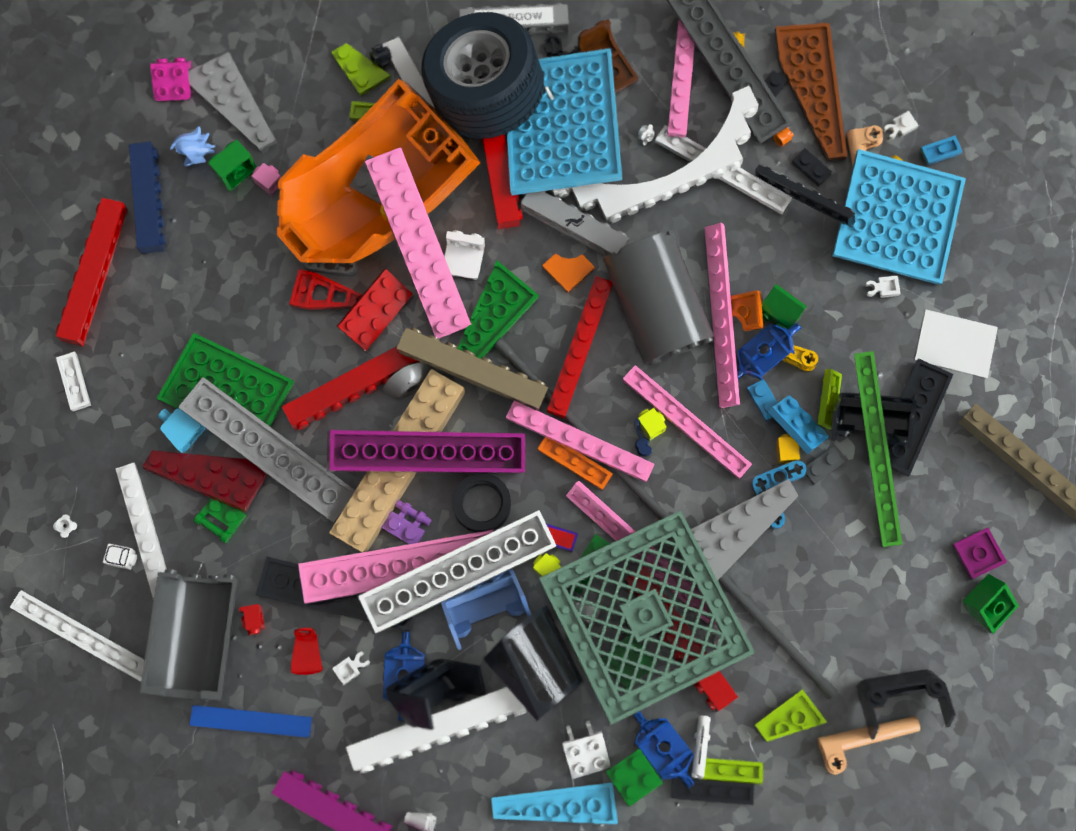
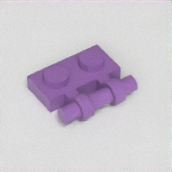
(403, 529)

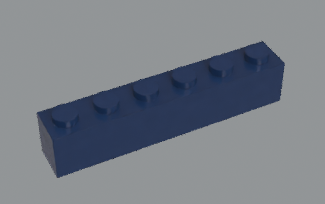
(146, 197)

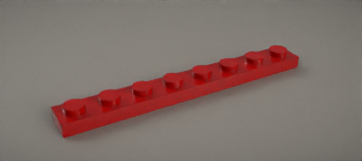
(579, 347)

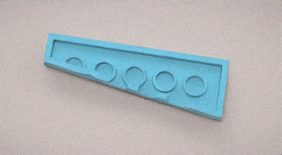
(573, 804)

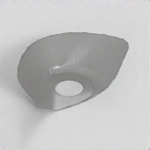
(398, 383)

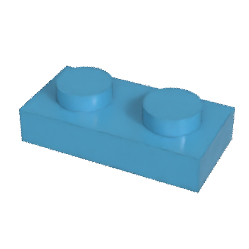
(941, 150)
(762, 398)

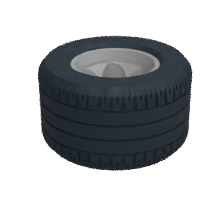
(483, 74)

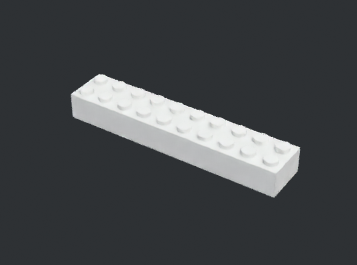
(456, 572)
(447, 723)

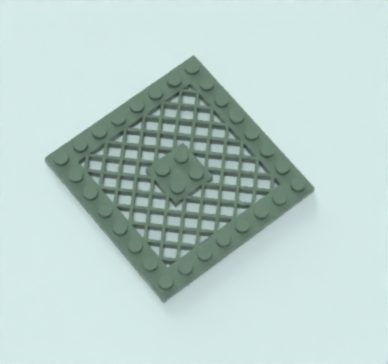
(646, 617)

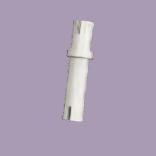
(703, 724)

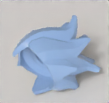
(193, 146)

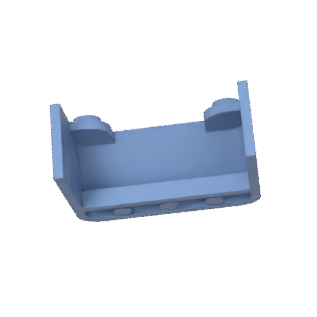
(483, 601)

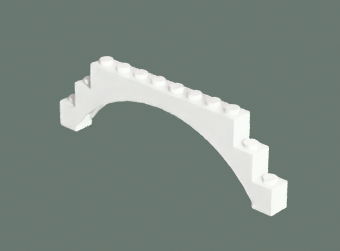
(713, 162)

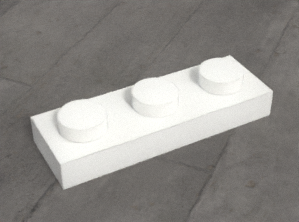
(73, 381)

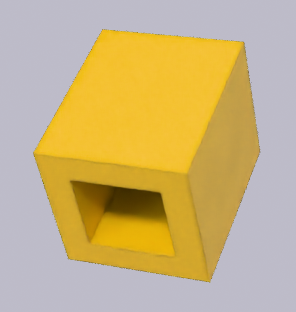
(787, 449)

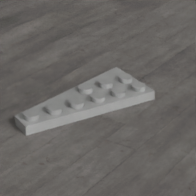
(227, 93)
(734, 531)

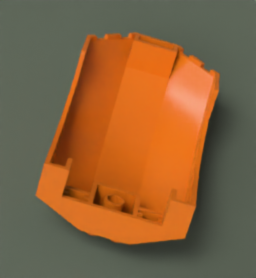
(334, 223)

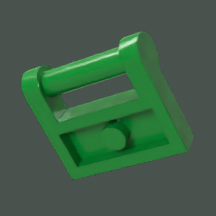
(224, 513)

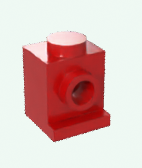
(252, 619)

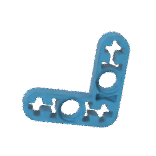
(770, 482)

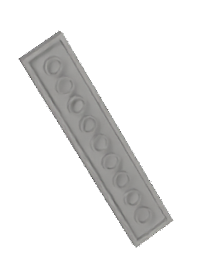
(267, 449)

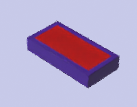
(563, 538)

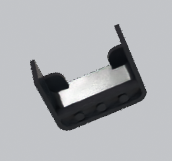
(898, 416)
(432, 684)
(875, 691)

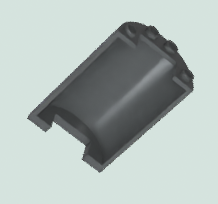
(658, 297)
(189, 636)

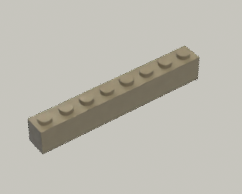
(472, 369)
(1021, 458)

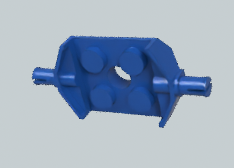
(780, 346)
(398, 659)
(667, 764)

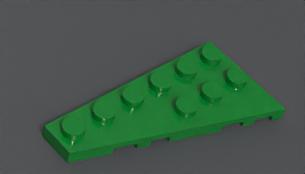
(497, 310)

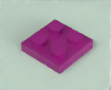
(979, 553)

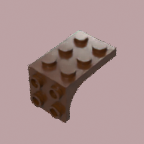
(601, 38)

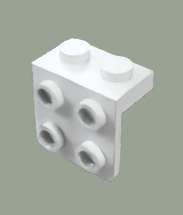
(464, 254)

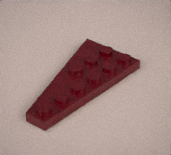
(220, 478)

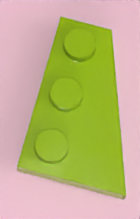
(359, 69)
(790, 717)

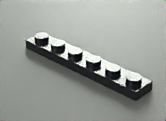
(810, 198)

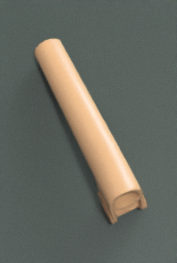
(863, 139)
(834, 745)

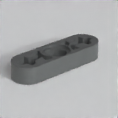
(334, 271)

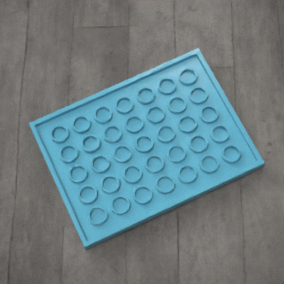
(573, 135)

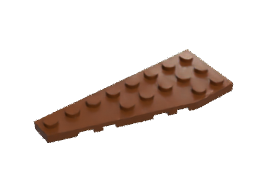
(809, 66)

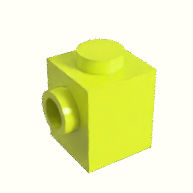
(652, 423)
(546, 564)

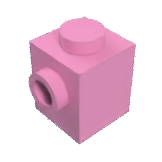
(266, 178)

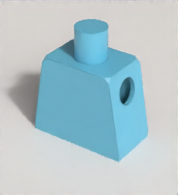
(180, 429)

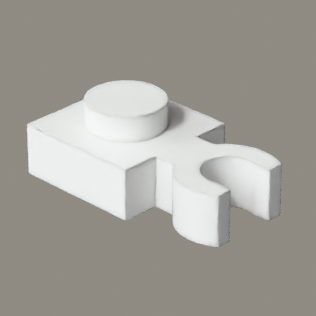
(902, 124)
(886, 287)
(348, 669)

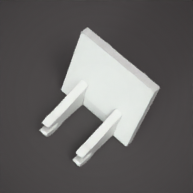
(586, 754)

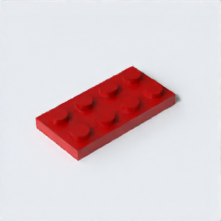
(374, 310)

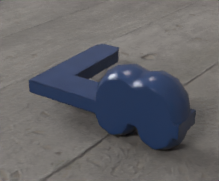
(642, 442)

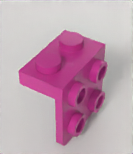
(171, 79)

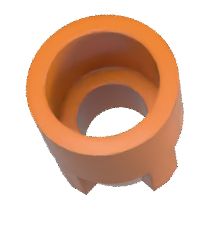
(783, 137)

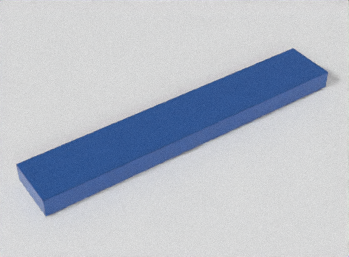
(251, 721)

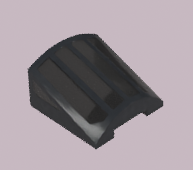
(535, 663)

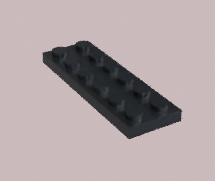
(928, 387)

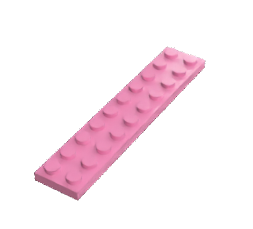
(418, 243)
(368, 570)

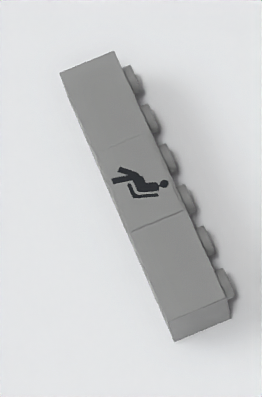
(574, 223)

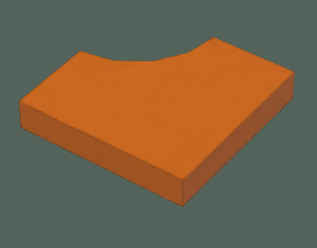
(568, 271)
(748, 309)

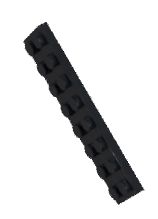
(282, 582)

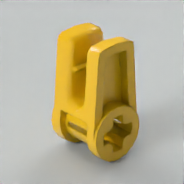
(800, 357)

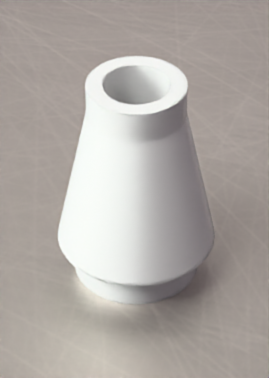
(421, 821)

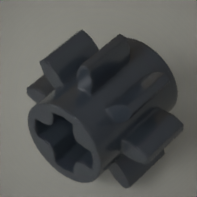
(380, 55)

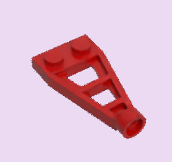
(304, 288)

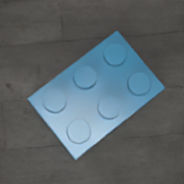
(798, 424)

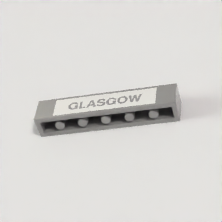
(535, 19)

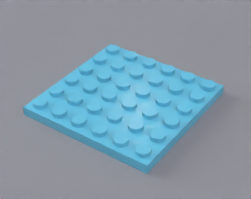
(900, 217)

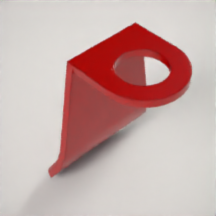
(306, 653)

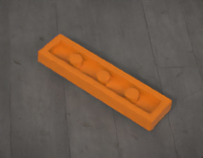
(576, 463)

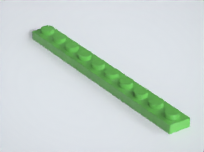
(878, 449)

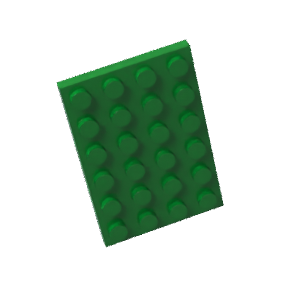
(240, 378)

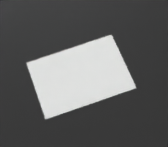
(956, 343)

